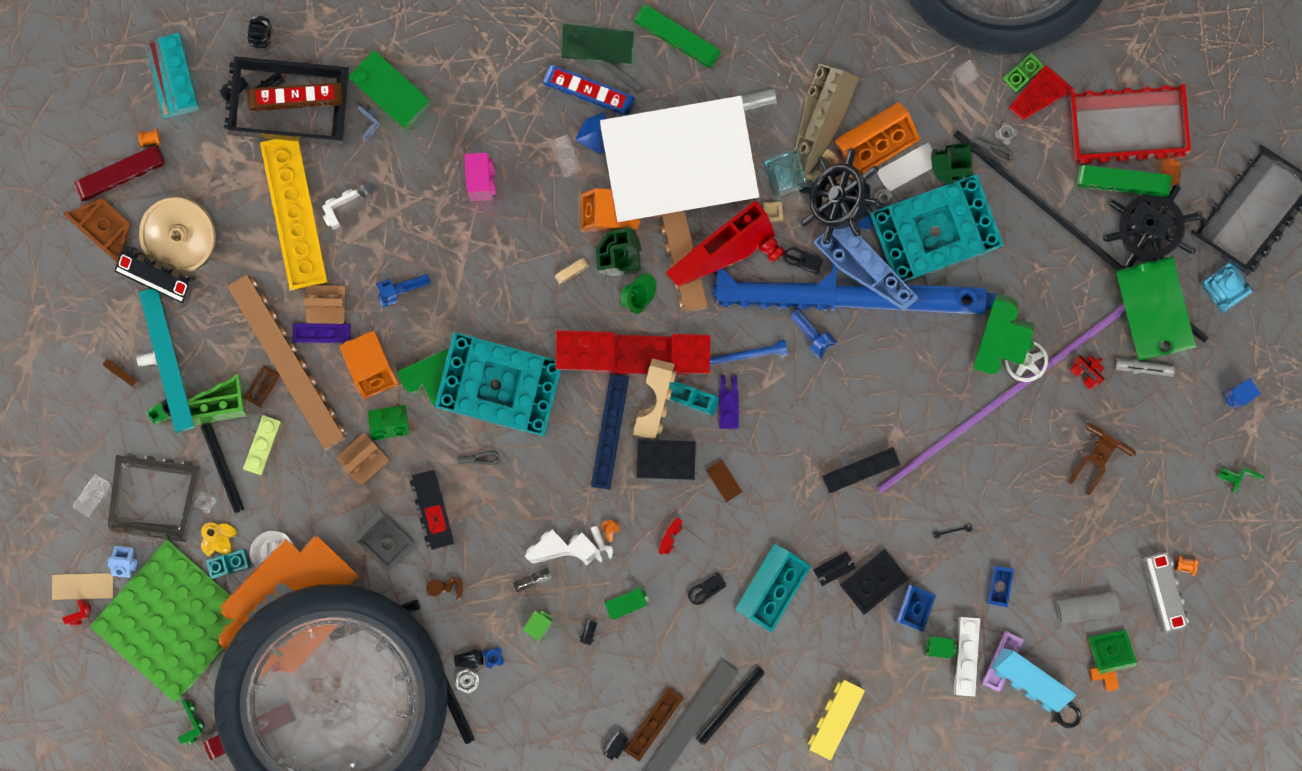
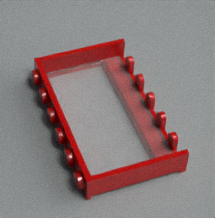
(1130, 124)

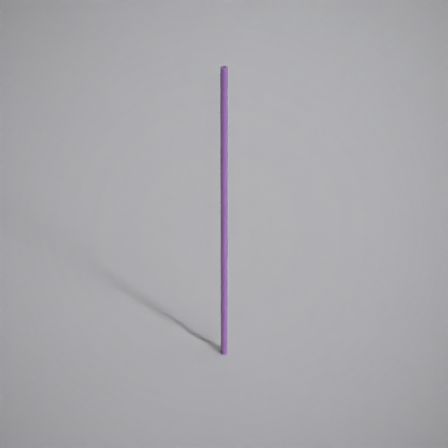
(1000, 400)

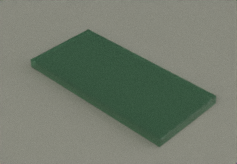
(597, 44)

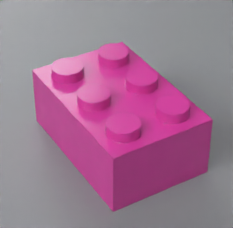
(479, 178)

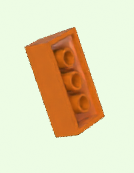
(879, 137)

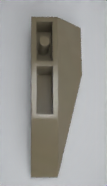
(823, 113)

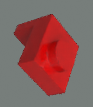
(76, 618)

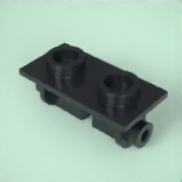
(834, 568)

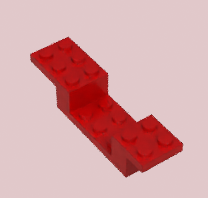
(631, 353)

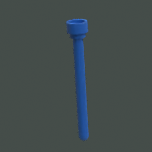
(778, 348)

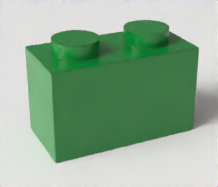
(940, 647)

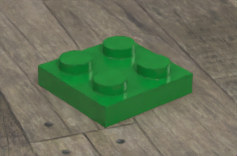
(1112, 651)

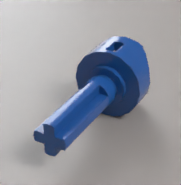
(389, 291)
(820, 342)

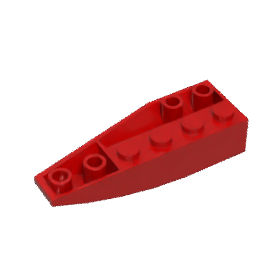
(726, 246)

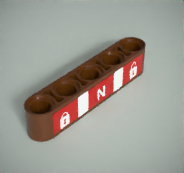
(295, 96)

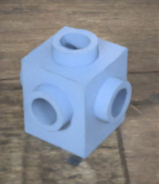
(122, 561)

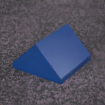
(915, 608)

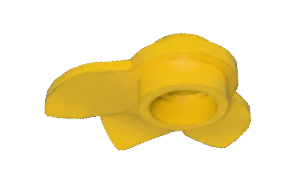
(219, 540)

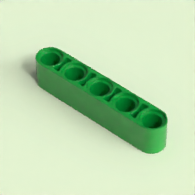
(677, 36)
(1124, 181)

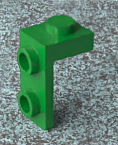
(626, 603)
(191, 736)

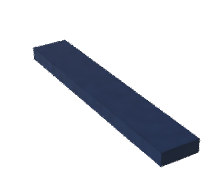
(610, 432)

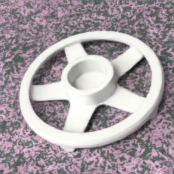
(1029, 364)

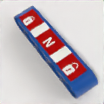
(588, 90)

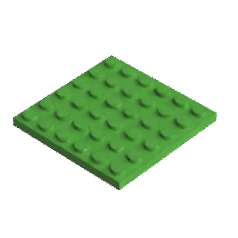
(167, 621)

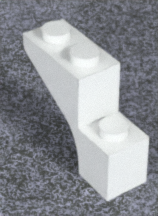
(553, 546)

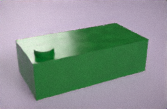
(389, 90)

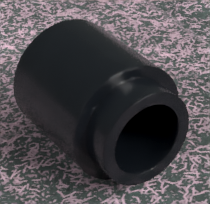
(615, 745)

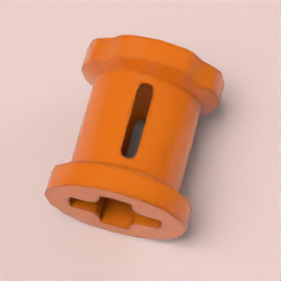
(149, 137)
(1186, 565)

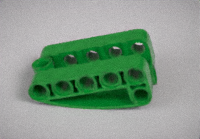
(1155, 308)

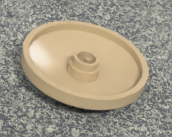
(178, 233)

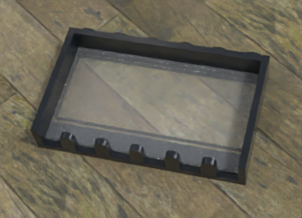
(1253, 212)

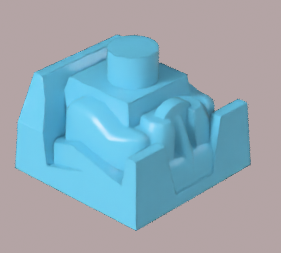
(1226, 287)

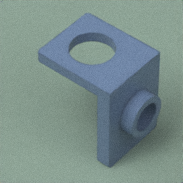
(371, 117)

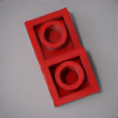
(667, 542)

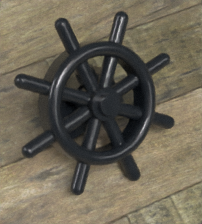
(849, 196)
(1153, 225)

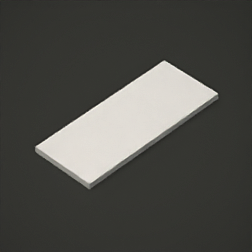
(906, 167)

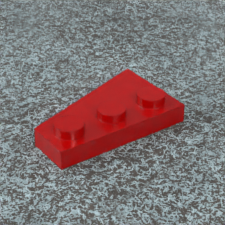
(1040, 93)

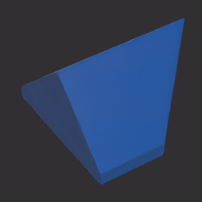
(591, 134)

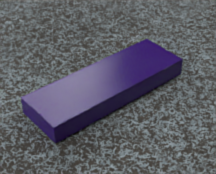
(321, 333)

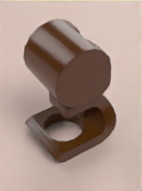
(437, 587)

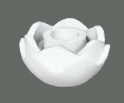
(469, 674)

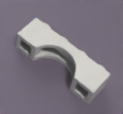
(967, 656)

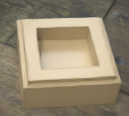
(774, 210)

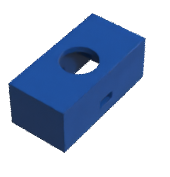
(1006, 576)

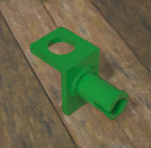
(1236, 479)

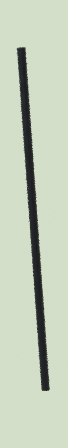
(1053, 213)

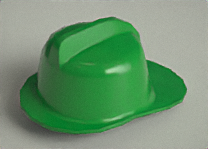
(639, 293)

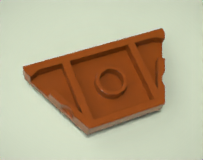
(102, 226)

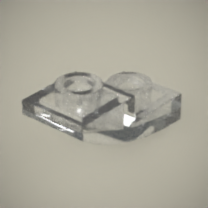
(92, 495)

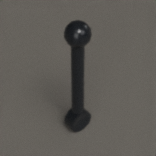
(968, 528)

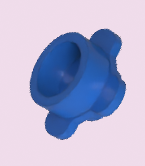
(488, 656)

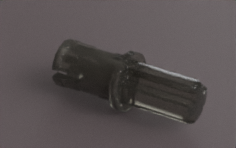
(532, 580)

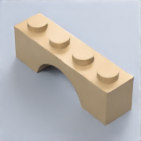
(659, 379)

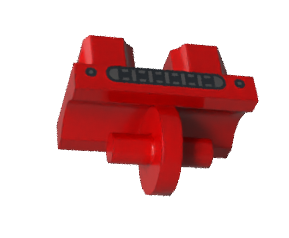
(1082, 364)

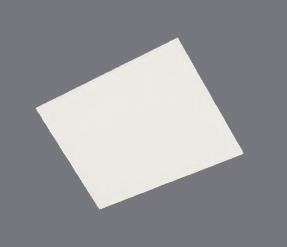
(679, 158)

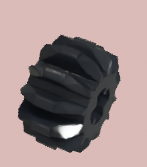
(259, 32)

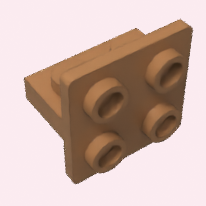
(325, 304)
(362, 459)

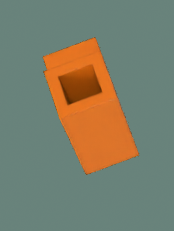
(1109, 678)

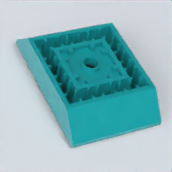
(955, 209)
(524, 378)

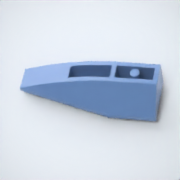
(864, 265)

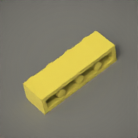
(836, 720)

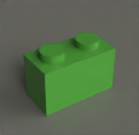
(538, 625)

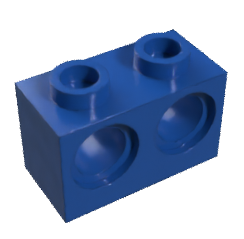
(1242, 394)

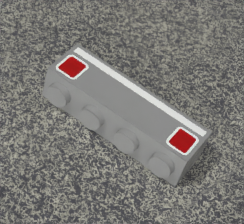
(1165, 593)

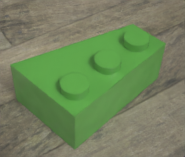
(219, 403)

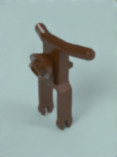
(1101, 453)

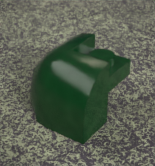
(952, 162)
(618, 252)

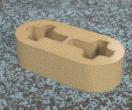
(572, 270)

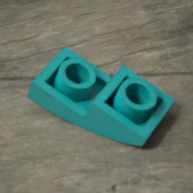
(228, 564)

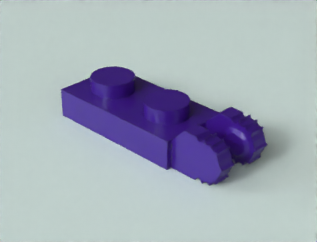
(729, 405)

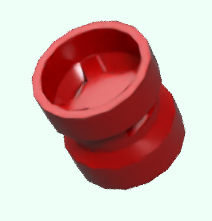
(772, 249)

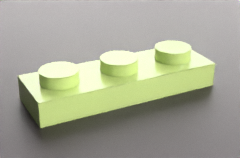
(262, 445)

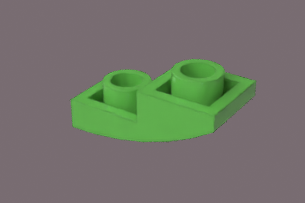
(1023, 72)

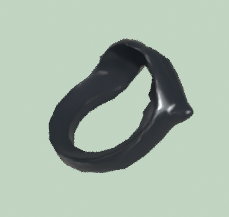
(1057, 717)

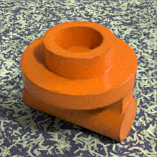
(610, 527)

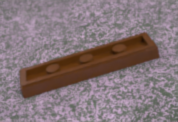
(653, 724)

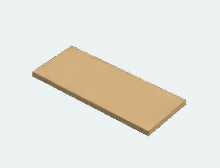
(82, 586)

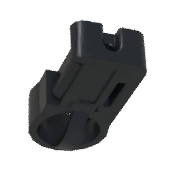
(806, 261)
(709, 587)

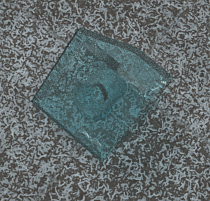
(785, 174)

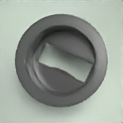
(365, 190)

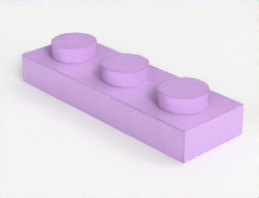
(1009, 642)

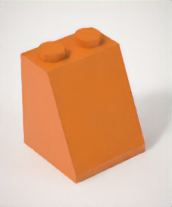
(599, 212)
(368, 365)

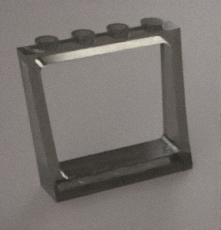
(150, 528)

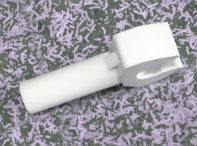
(600, 543)

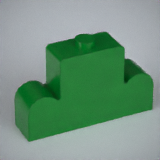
(1004, 336)
(424, 373)

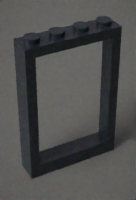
(285, 67)

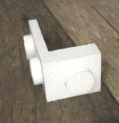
(330, 217)

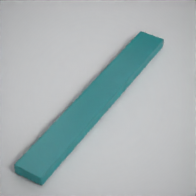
(166, 360)

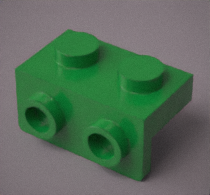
(388, 422)

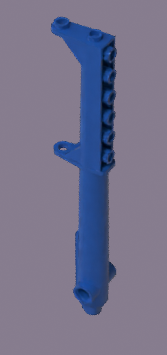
(828, 295)

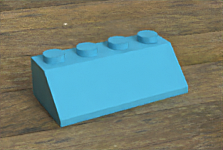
(1031, 680)

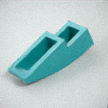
(693, 398)

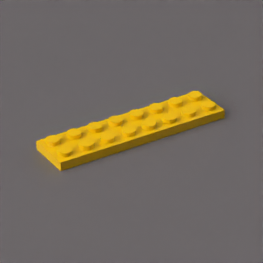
(293, 213)

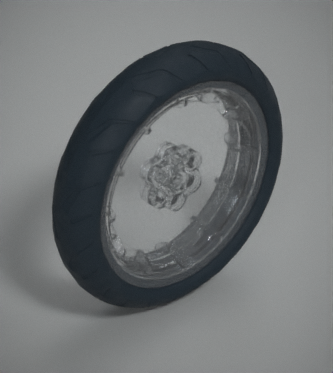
(308, 641)

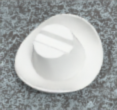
(265, 544)

